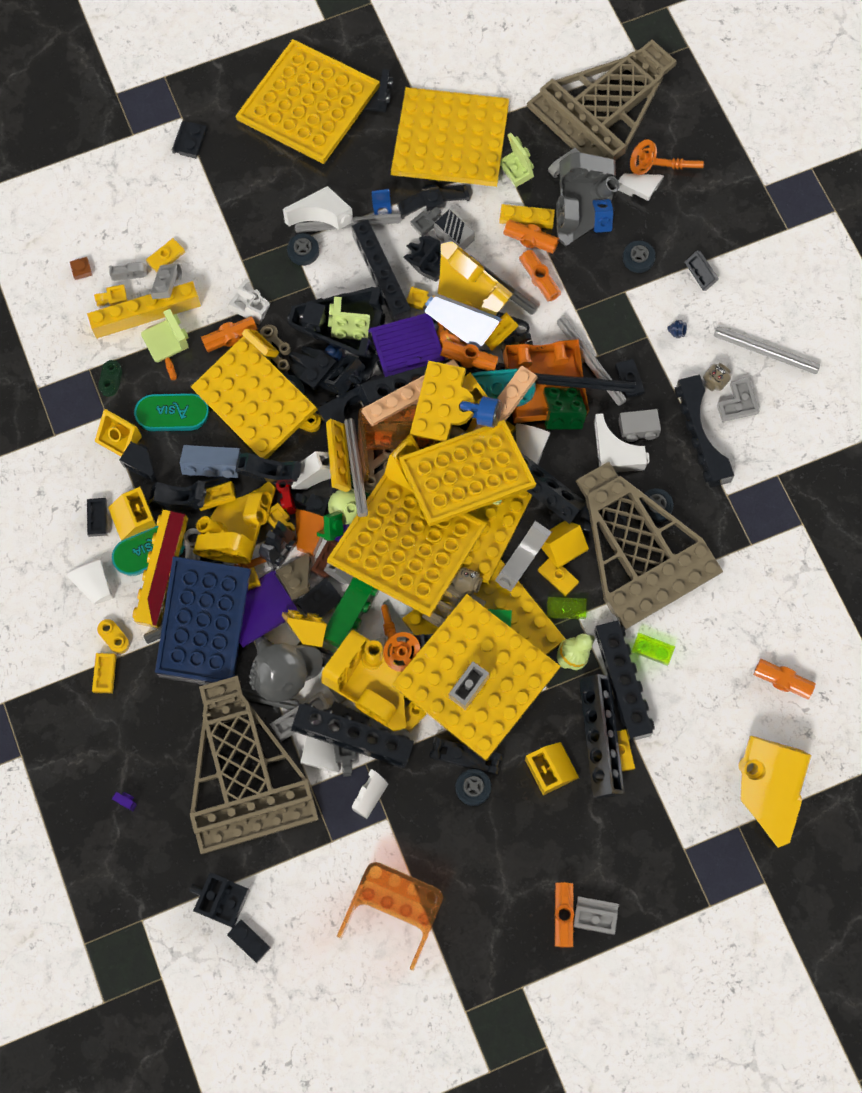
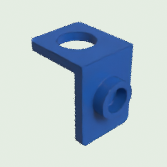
(381, 199)
(603, 216)

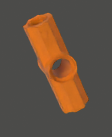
(531, 236)
(534, 267)
(227, 334)
(478, 358)
(784, 679)
(563, 928)

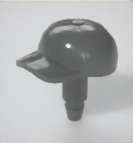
(283, 669)

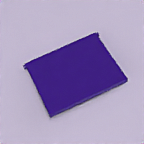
(406, 344)
(264, 608)

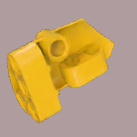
(468, 282)
(234, 527)
(366, 680)
(773, 786)

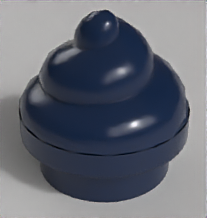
(678, 329)
(335, 353)

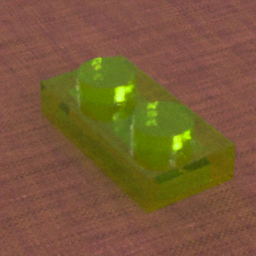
(566, 608)
(653, 649)

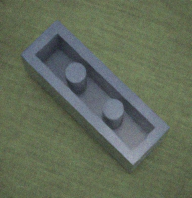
(209, 461)

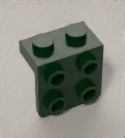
(565, 408)

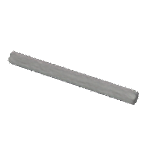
(382, 219)
(767, 350)
(589, 358)
(356, 470)

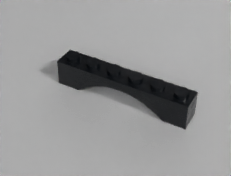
(715, 465)

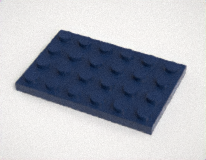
(202, 620)

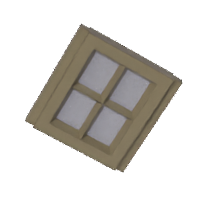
(447, 605)

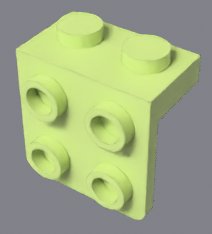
(517, 164)
(347, 324)
(165, 338)

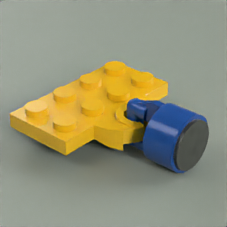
(447, 403)

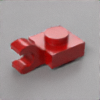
(287, 501)

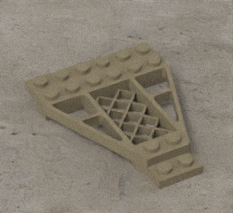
(572, 118)
(662, 583)
(256, 814)

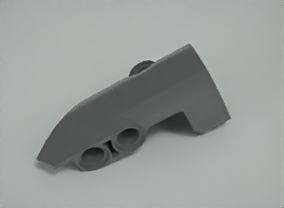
(582, 181)

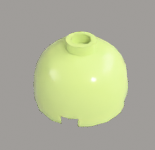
(344, 503)

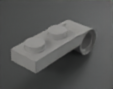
(165, 280)

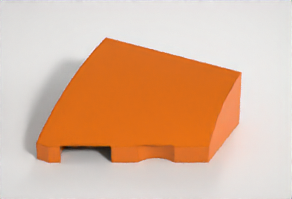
(306, 531)

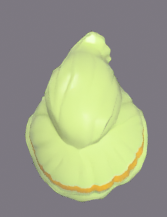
(575, 652)

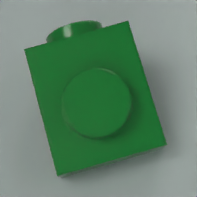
(332, 526)

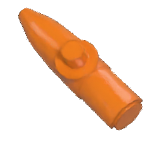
(170, 368)

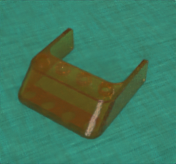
(386, 435)
(399, 897)

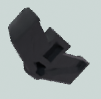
(432, 197)

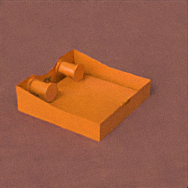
(554, 359)

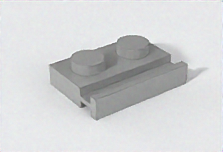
(596, 915)

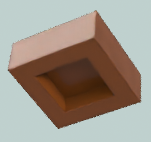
(80, 268)

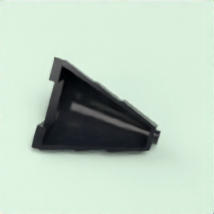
(363, 301)

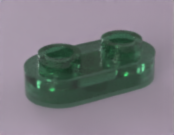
(110, 376)

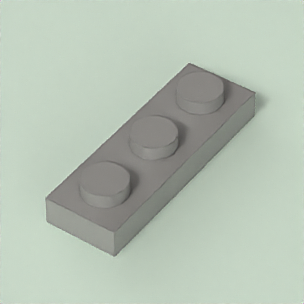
(283, 725)

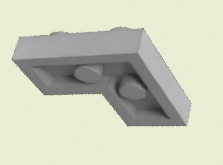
(742, 405)

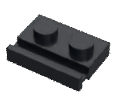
(189, 139)
(320, 599)

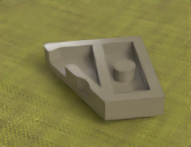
(296, 576)

